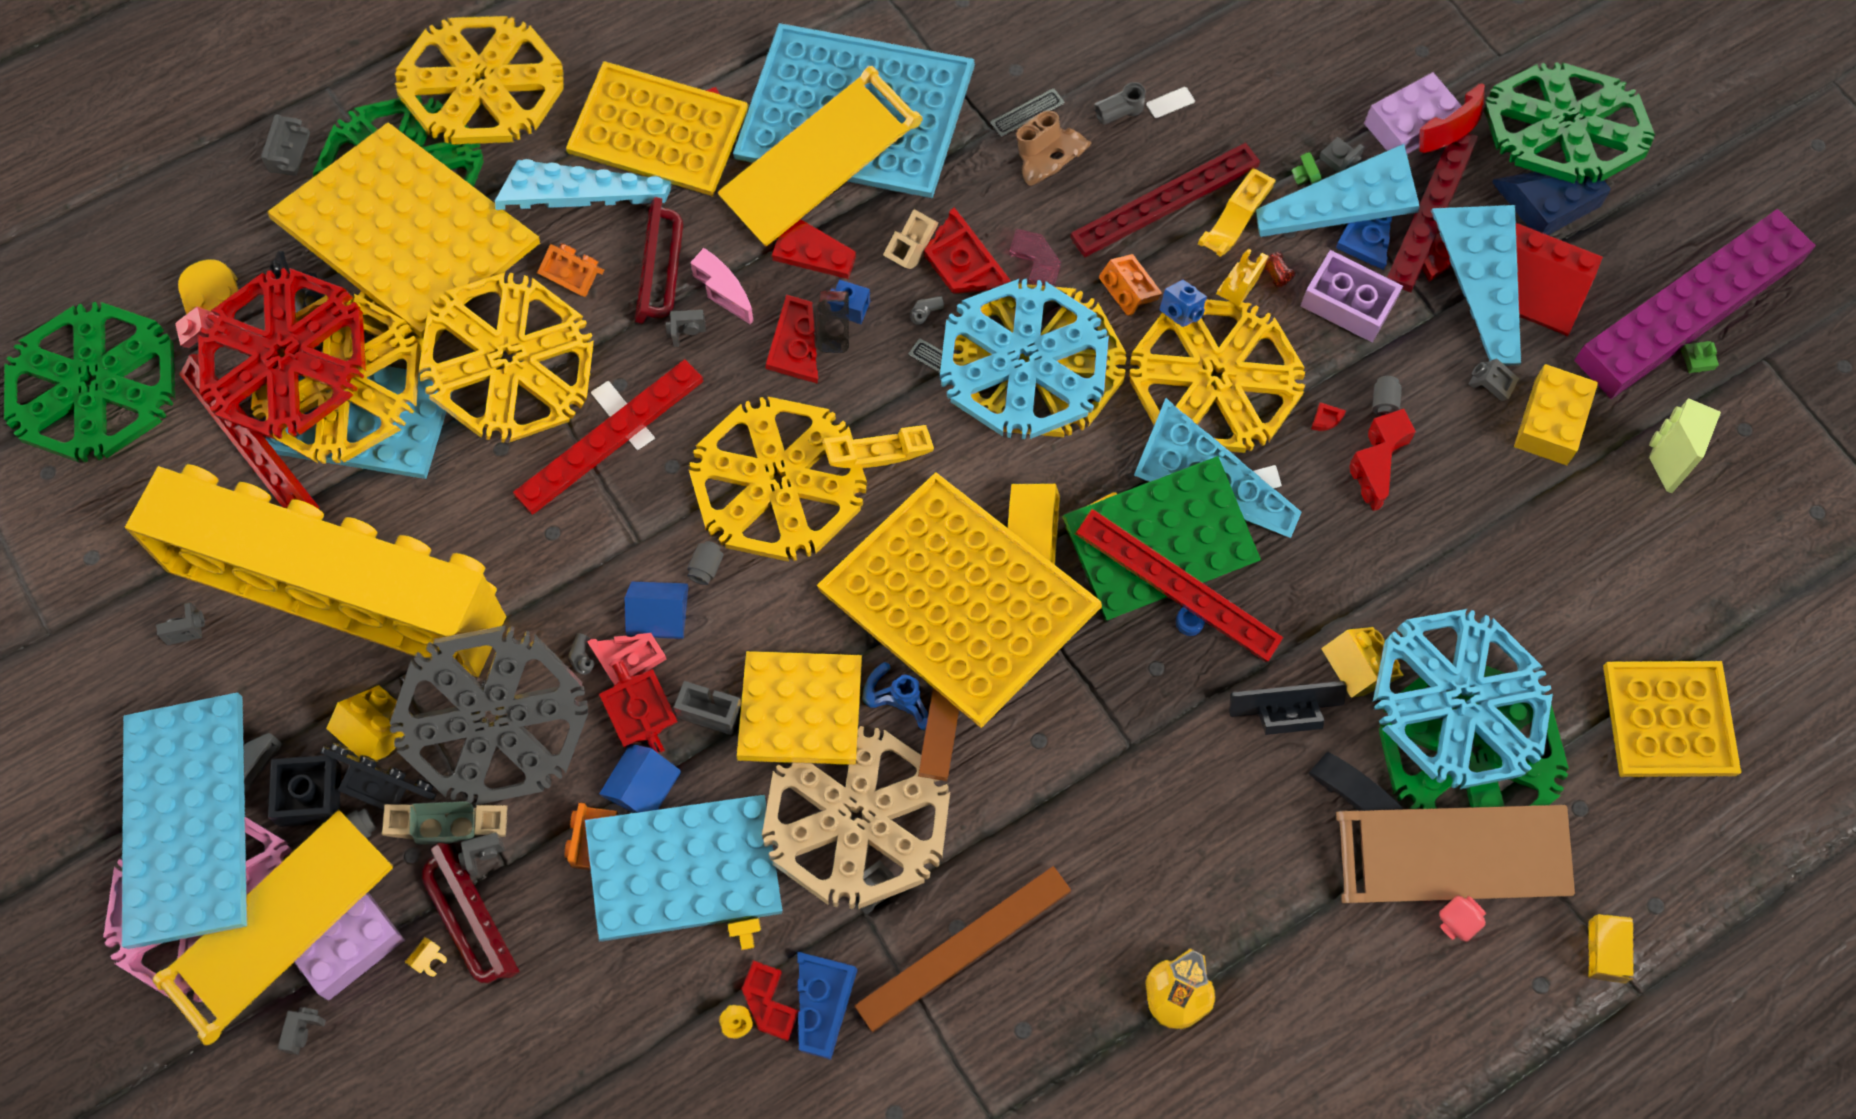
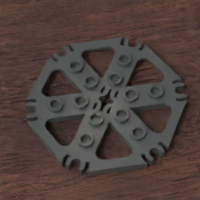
(496, 696)

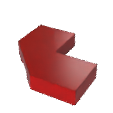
(769, 1015)

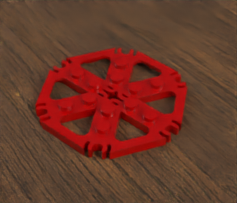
(264, 360)

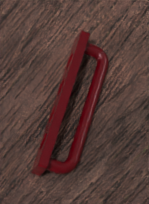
(643, 308)
(477, 914)

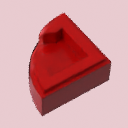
(1327, 417)

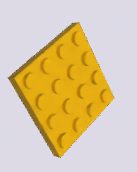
(800, 708)
(1671, 719)

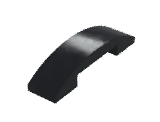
(1351, 784)

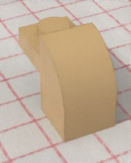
(909, 246)

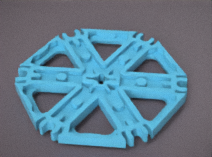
(1023, 375)
(1468, 678)

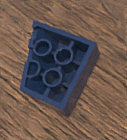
(1550, 202)

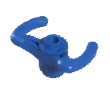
(903, 692)

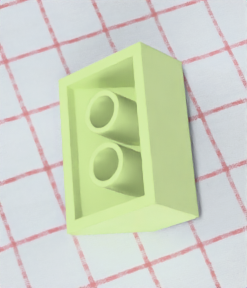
(1682, 442)

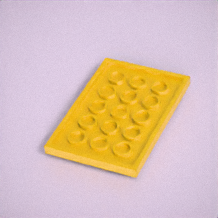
(657, 128)

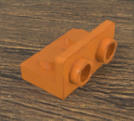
(568, 269)
(1129, 283)
(577, 848)

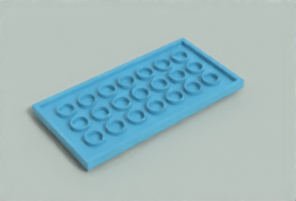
(183, 822)

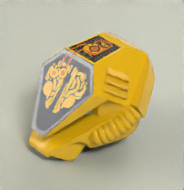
(1180, 990)

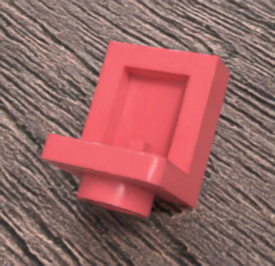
(190, 325)

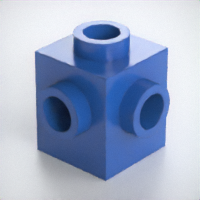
(1183, 303)

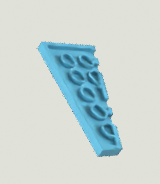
(575, 186)
(1360, 193)
(1485, 263)
(1181, 443)

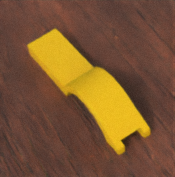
(1237, 212)

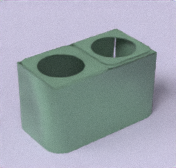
(437, 811)

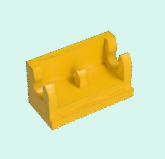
(1242, 278)

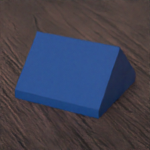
(656, 609)
(640, 780)

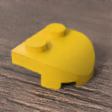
(206, 285)

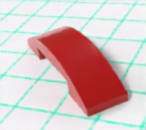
(1445, 131)

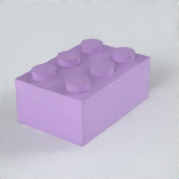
(1401, 115)
(1351, 296)
(349, 948)

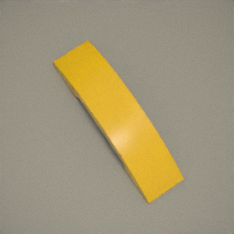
(879, 450)

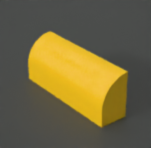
(1035, 516)

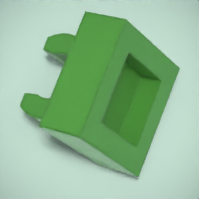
(1307, 172)
(1700, 356)

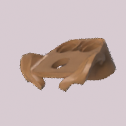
(1040, 139)

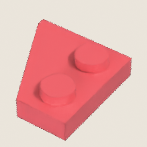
(637, 652)

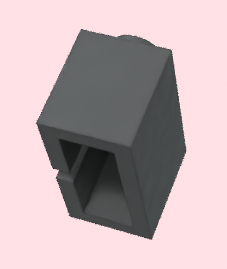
(696, 707)

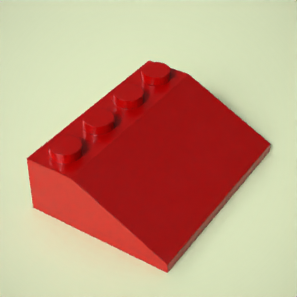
(1552, 279)

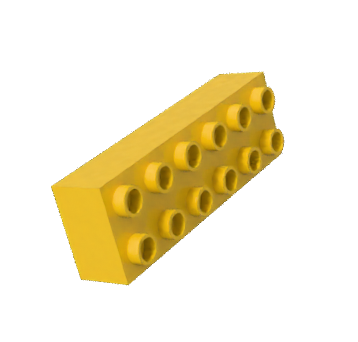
(312, 566)

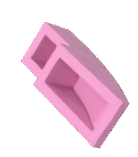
(721, 285)

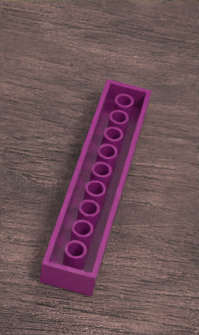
(1694, 303)

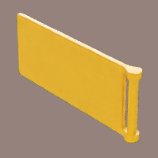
(817, 158)
(283, 920)

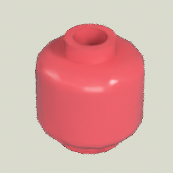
(1462, 918)

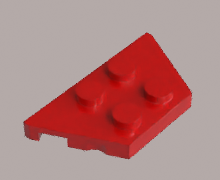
(962, 258)

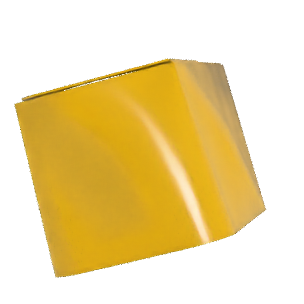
(1611, 948)

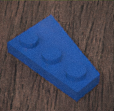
(1367, 240)
(823, 1000)

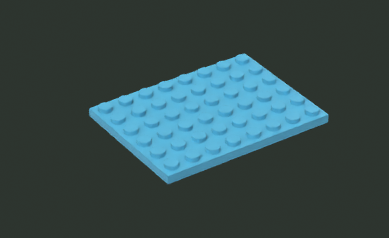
(814, 66)

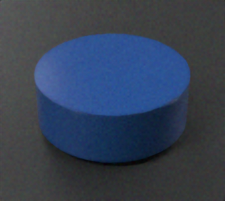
(1188, 623)

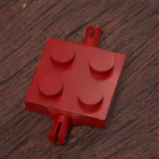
(638, 708)

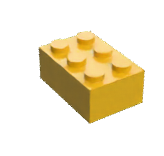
(1556, 414)

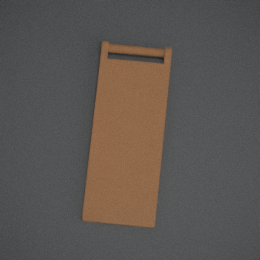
(1458, 853)

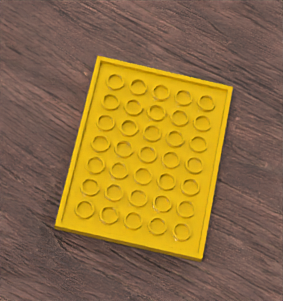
(402, 225)
(959, 598)

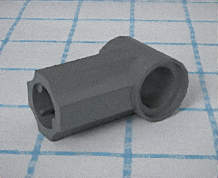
(1121, 104)

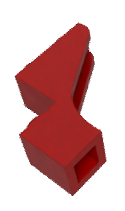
(1373, 464)

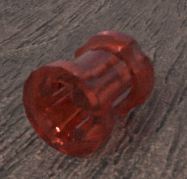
(1279, 269)

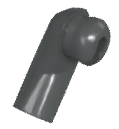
(923, 308)
(578, 656)

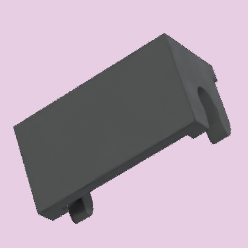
(285, 145)

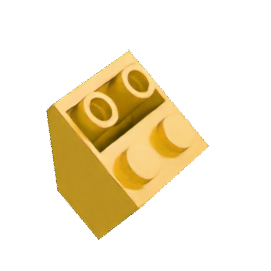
(1357, 659)
(365, 724)

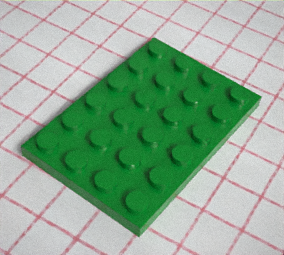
(1183, 517)

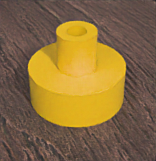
(735, 1021)

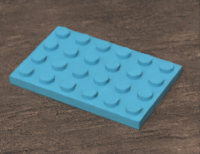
(404, 452)
(681, 868)

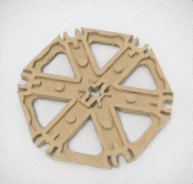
(854, 836)

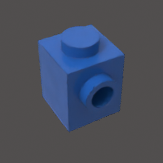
(858, 301)

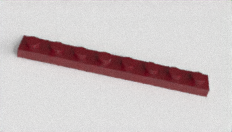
(1164, 200)
(1423, 226)

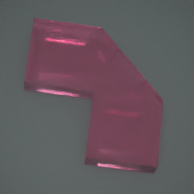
(1035, 248)

